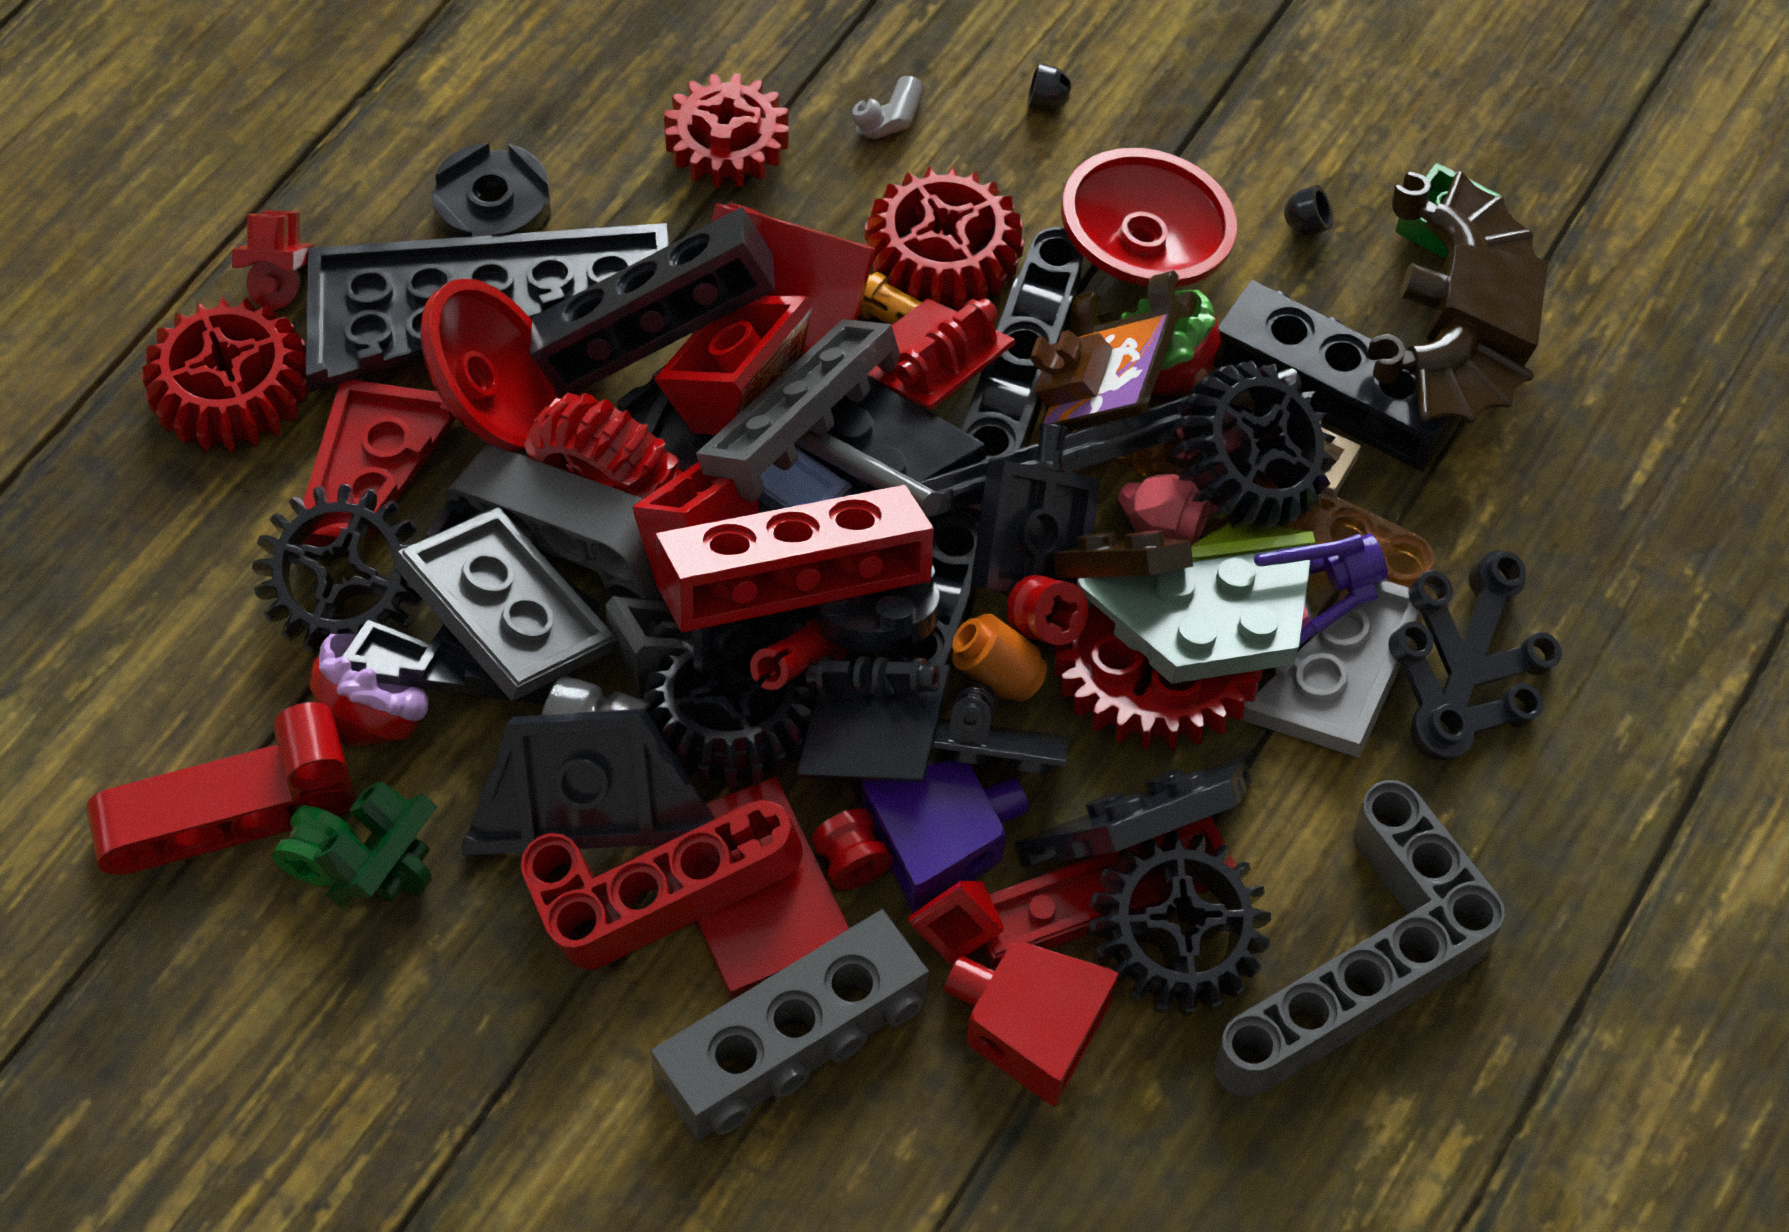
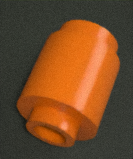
(998, 658)

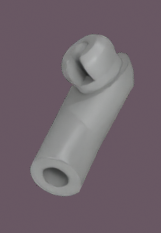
(880, 121)

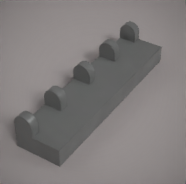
(799, 402)

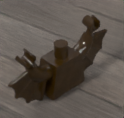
(1480, 303)

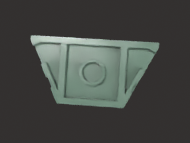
(1208, 616)

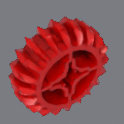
(951, 222)
(198, 398)
(601, 445)

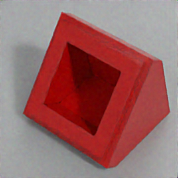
(958, 920)

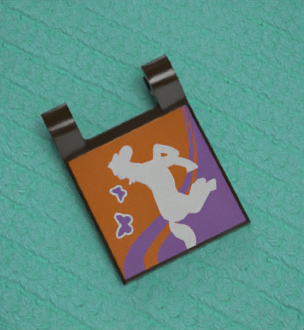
(1136, 356)

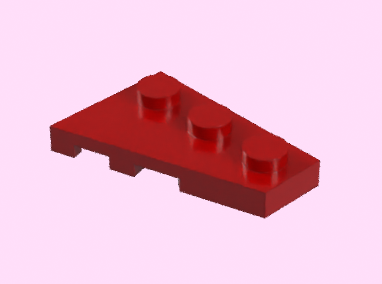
(375, 442)

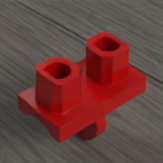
(275, 255)

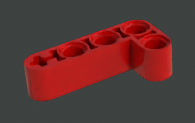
(225, 798)
(664, 869)

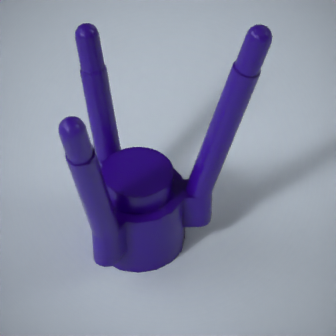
(1349, 565)

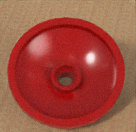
(1148, 216)
(482, 363)

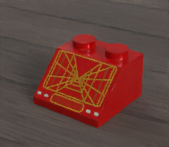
(734, 360)

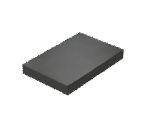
(505, 603)

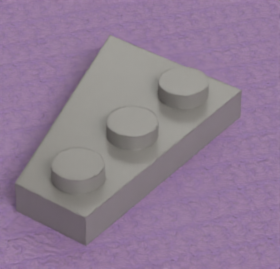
(1338, 677)

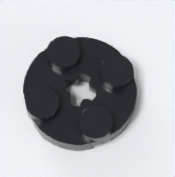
(477, 169)
(872, 627)

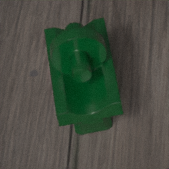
(386, 853)

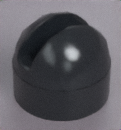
(1048, 88)
(1309, 211)

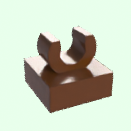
(1070, 367)

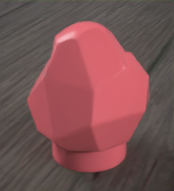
(1166, 506)

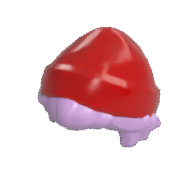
(362, 707)

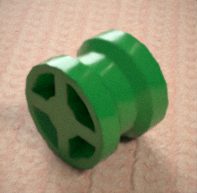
(309, 831)

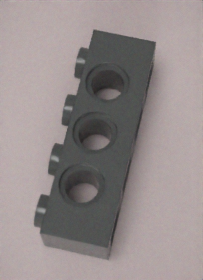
(865, 956)

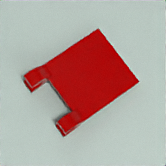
(813, 265)

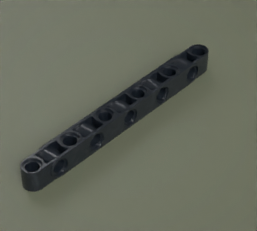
(1004, 419)

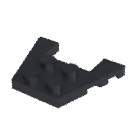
(437, 664)

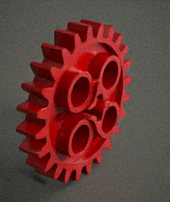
(1091, 677)

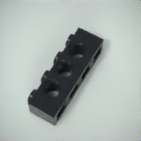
(652, 303)
(1334, 365)

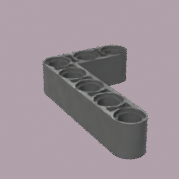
(1378, 960)

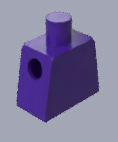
(942, 827)

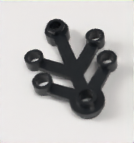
(1467, 659)

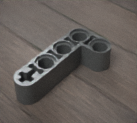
(562, 516)

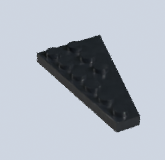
(372, 296)

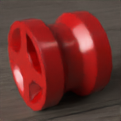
(1034, 599)
(852, 849)

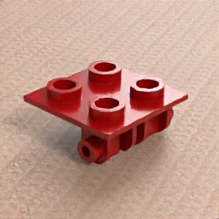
(942, 350)

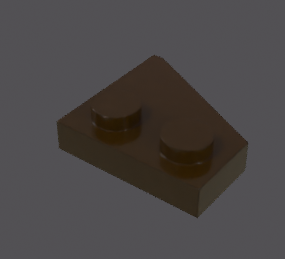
(1135, 555)

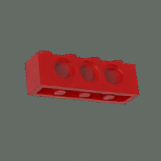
(793, 557)

